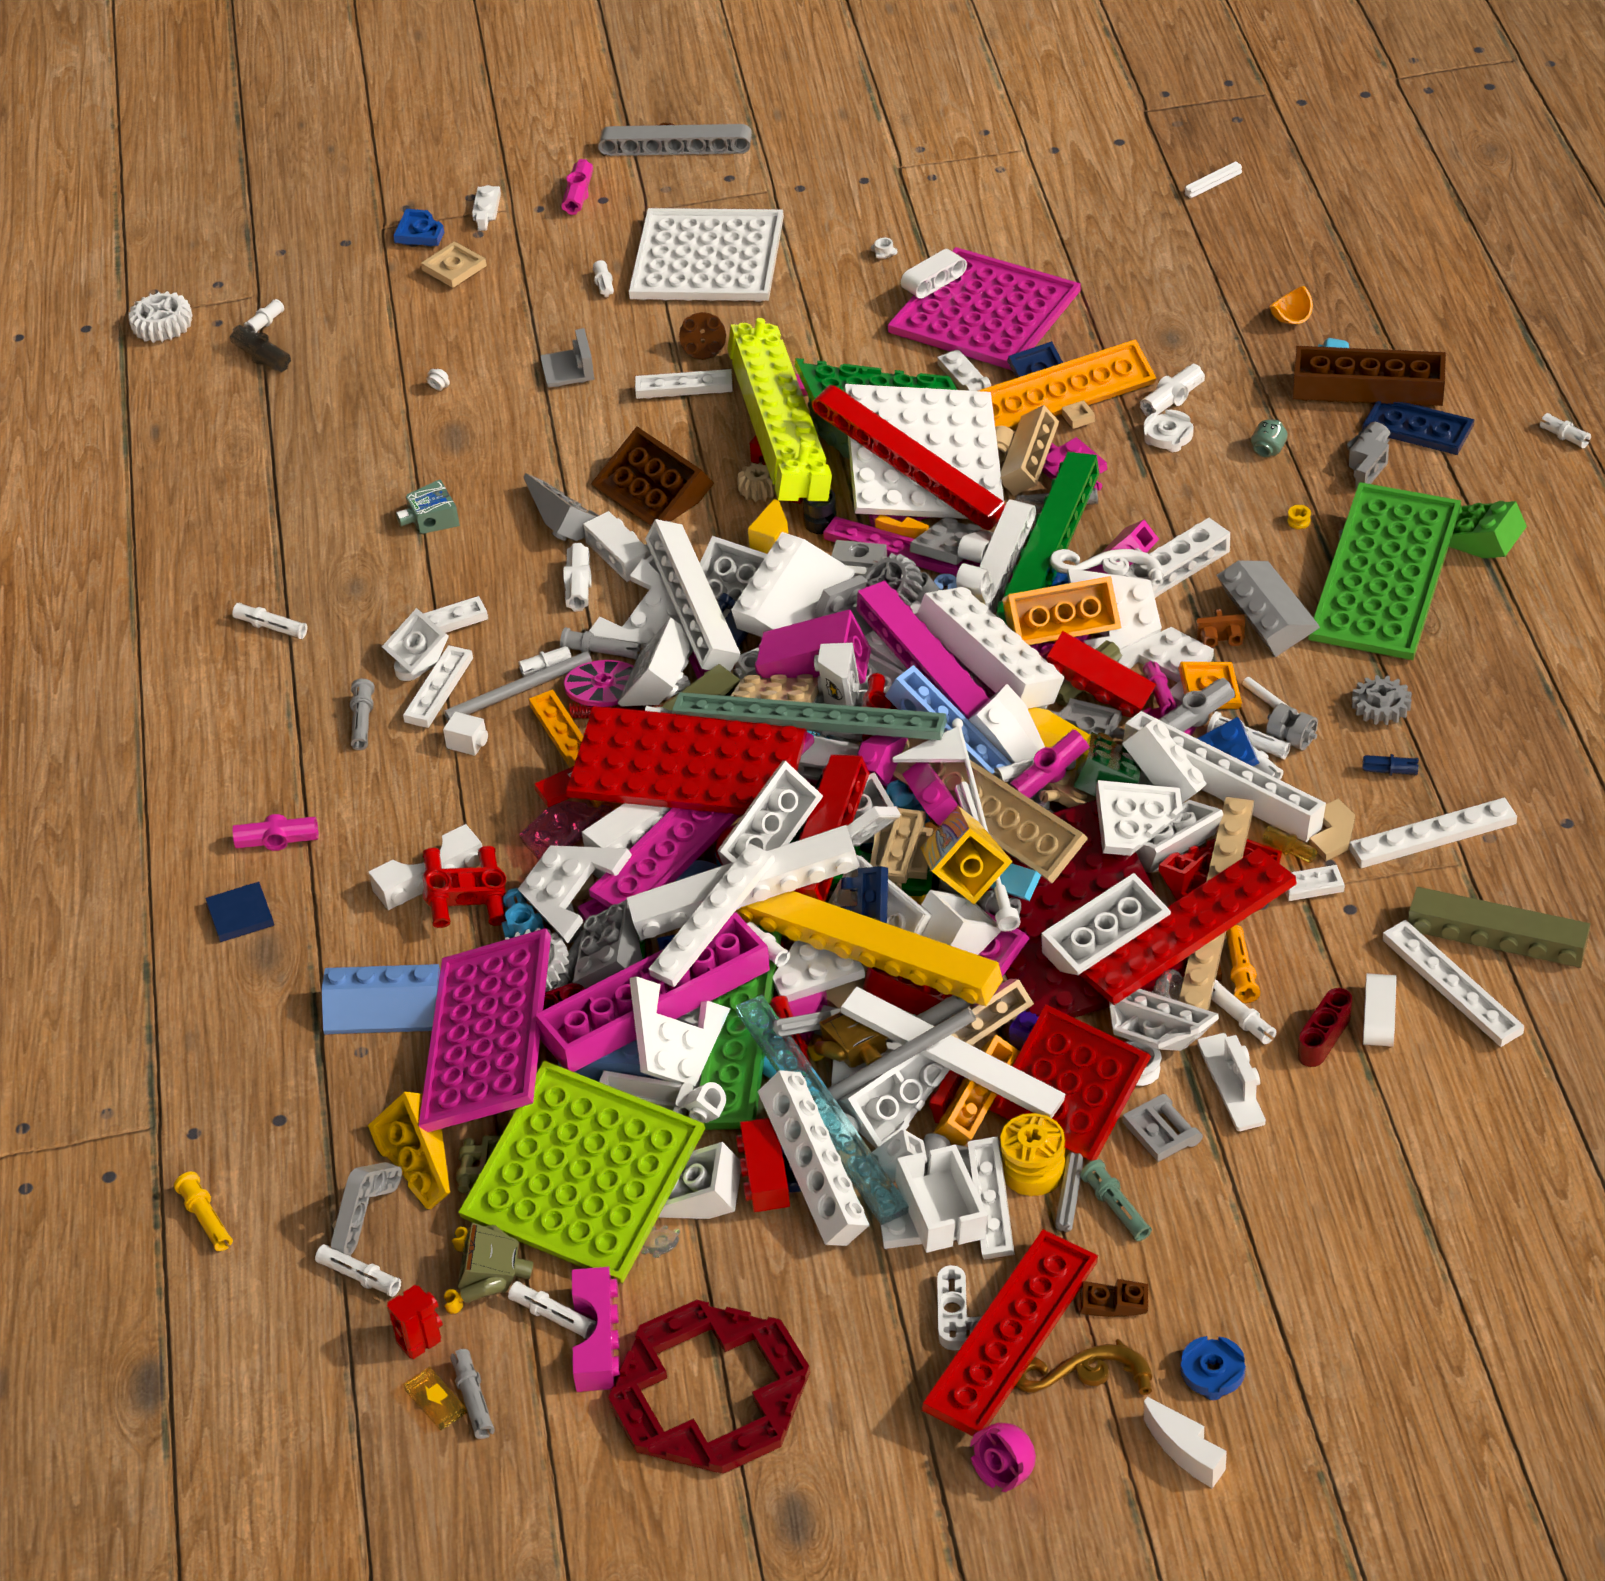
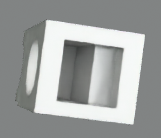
(898, 1146)

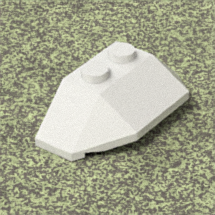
(1159, 1021)

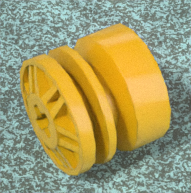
(1033, 1154)

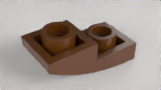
(1123, 1299)

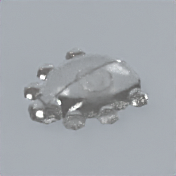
(661, 1241)

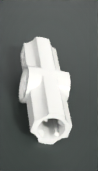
(1172, 390)
(577, 577)

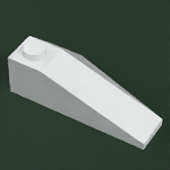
(1008, 726)
(893, 1098)

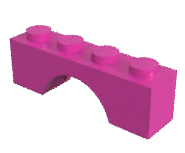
(594, 1358)

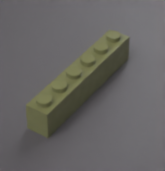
(1499, 927)

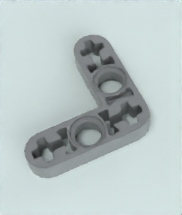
(360, 1185)

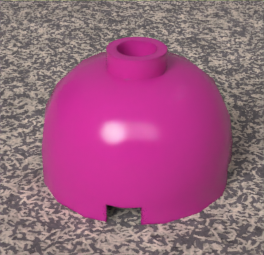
(1003, 1455)

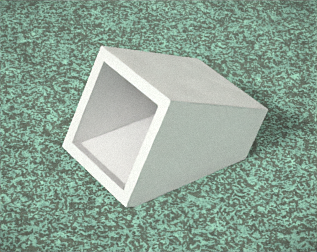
(958, 922)

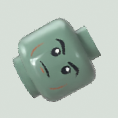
(1269, 438)

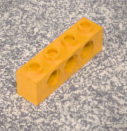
(972, 1099)

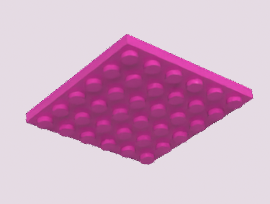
(987, 310)

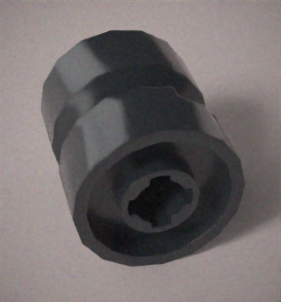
(819, 513)

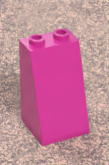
(793, 647)

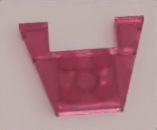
(561, 825)

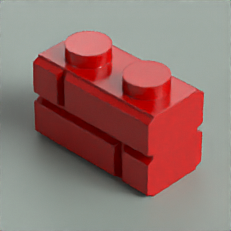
(415, 1321)

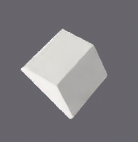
(416, 643)

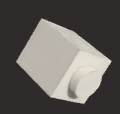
(465, 733)

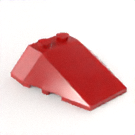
(1191, 869)

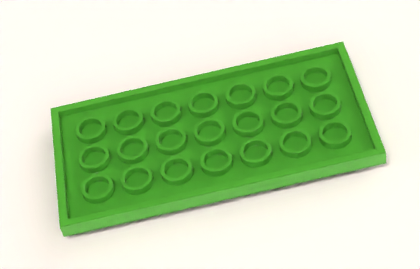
(1385, 570)

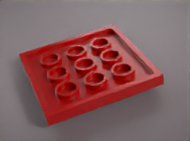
(1085, 1065)

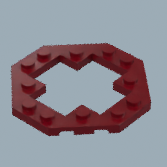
(686, 1442)

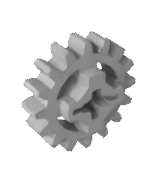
(1381, 700)

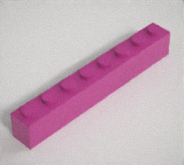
(918, 647)

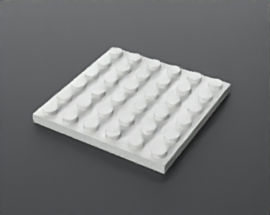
(707, 254)
(946, 422)

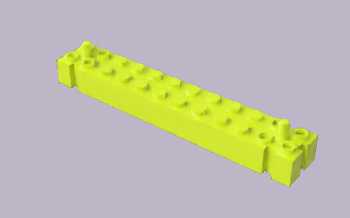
(778, 412)

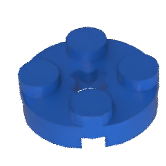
(1213, 1382)

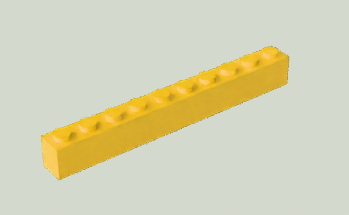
(878, 945)

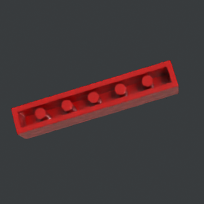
(841, 791)

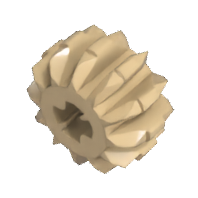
(755, 482)

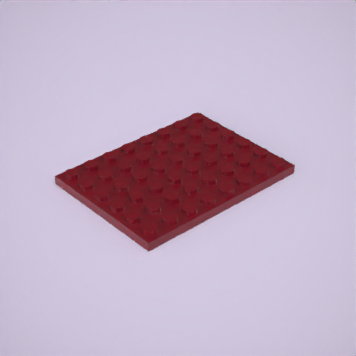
(1080, 882)

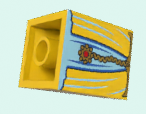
(965, 855)

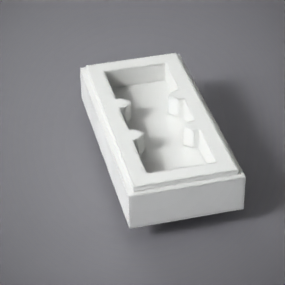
(1316, 883)

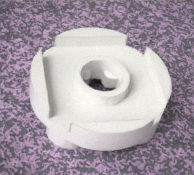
(1158, 433)

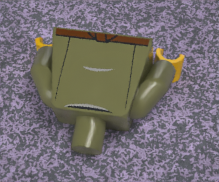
(486, 1264)

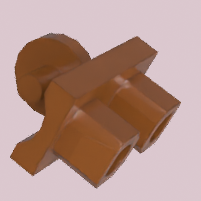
(1221, 628)

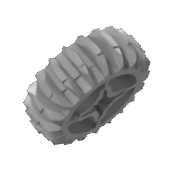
(890, 570)

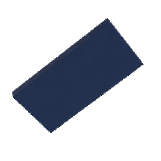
(1422, 425)

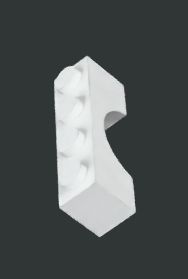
(399, 882)

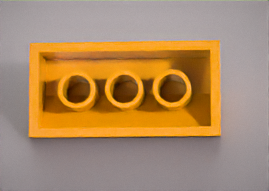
(1072, 608)

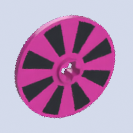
(598, 682)

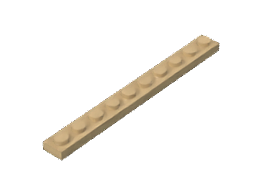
(1228, 849)

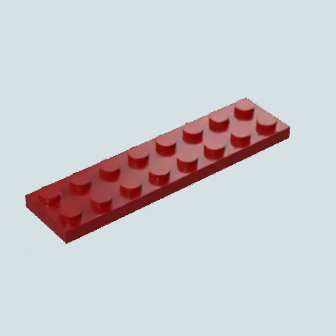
(1191, 925)
(1010, 1333)

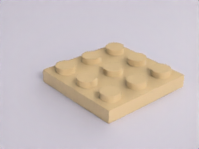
(778, 687)

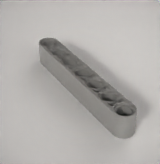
(675, 139)

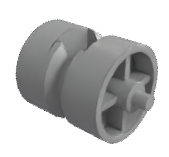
(1288, 724)

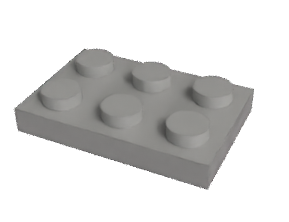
(943, 540)

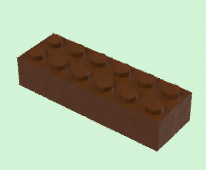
(1369, 375)

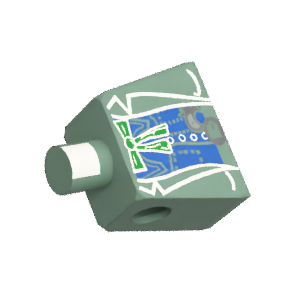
(429, 509)

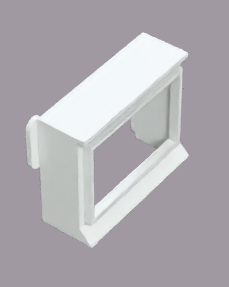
(660, 1092)

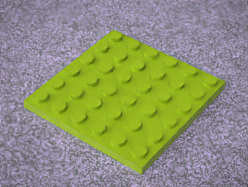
(583, 1171)

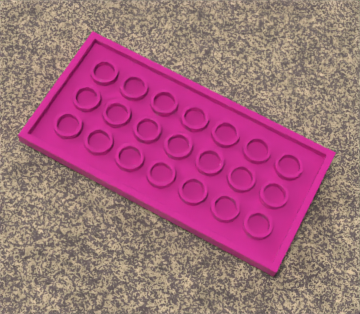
(485, 1031)

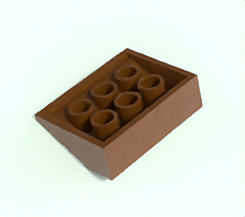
(652, 479)

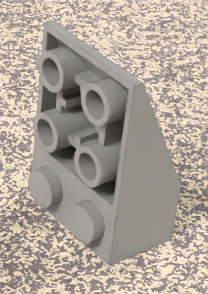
(607, 945)

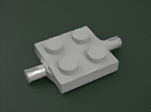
(1093, 718)

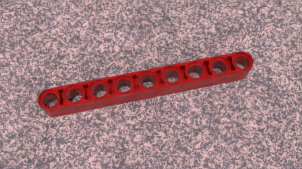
(909, 457)

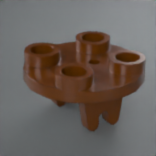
(691, 337)

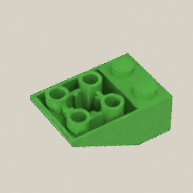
(1488, 529)

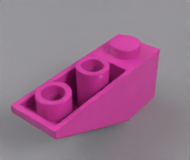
(1134, 536)

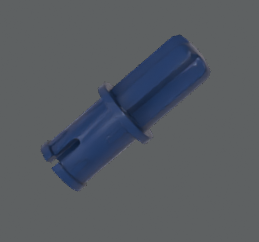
(1390, 765)

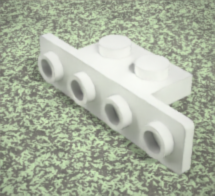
(1234, 1078)

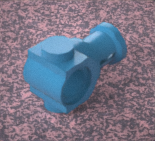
(902, 798)
(519, 915)

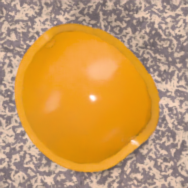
(1293, 307)

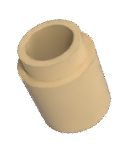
(1004, 439)

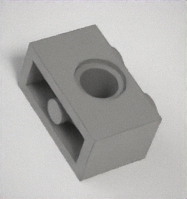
(858, 553)

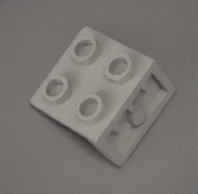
(569, 365)
(841, 598)

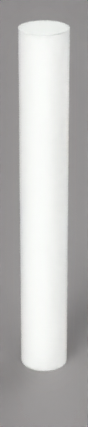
(1261, 692)

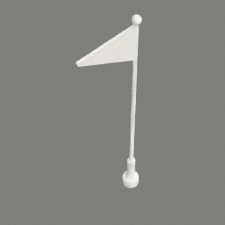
(953, 749)

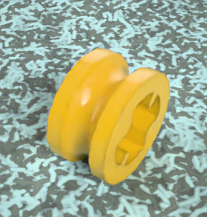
(1299, 517)

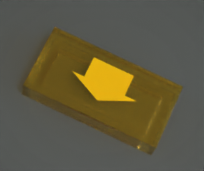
(435, 1398)

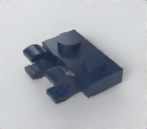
(871, 892)

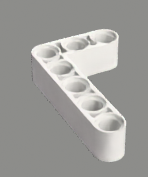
(990, 579)

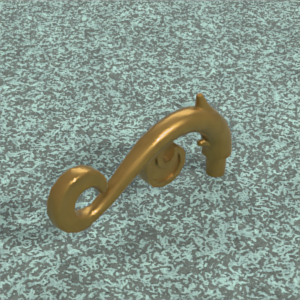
(1092, 1376)

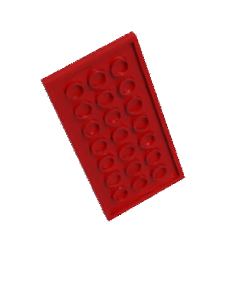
(679, 759)

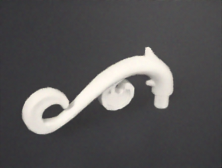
(1110, 564)

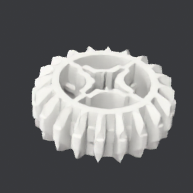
(160, 316)

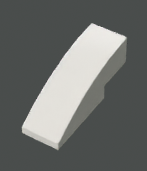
(1185, 1442)

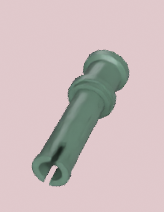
(1109, 1191)

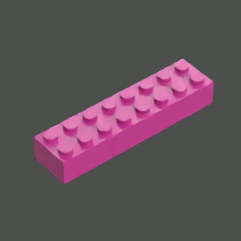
(603, 1014)

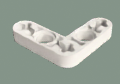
(954, 1321)

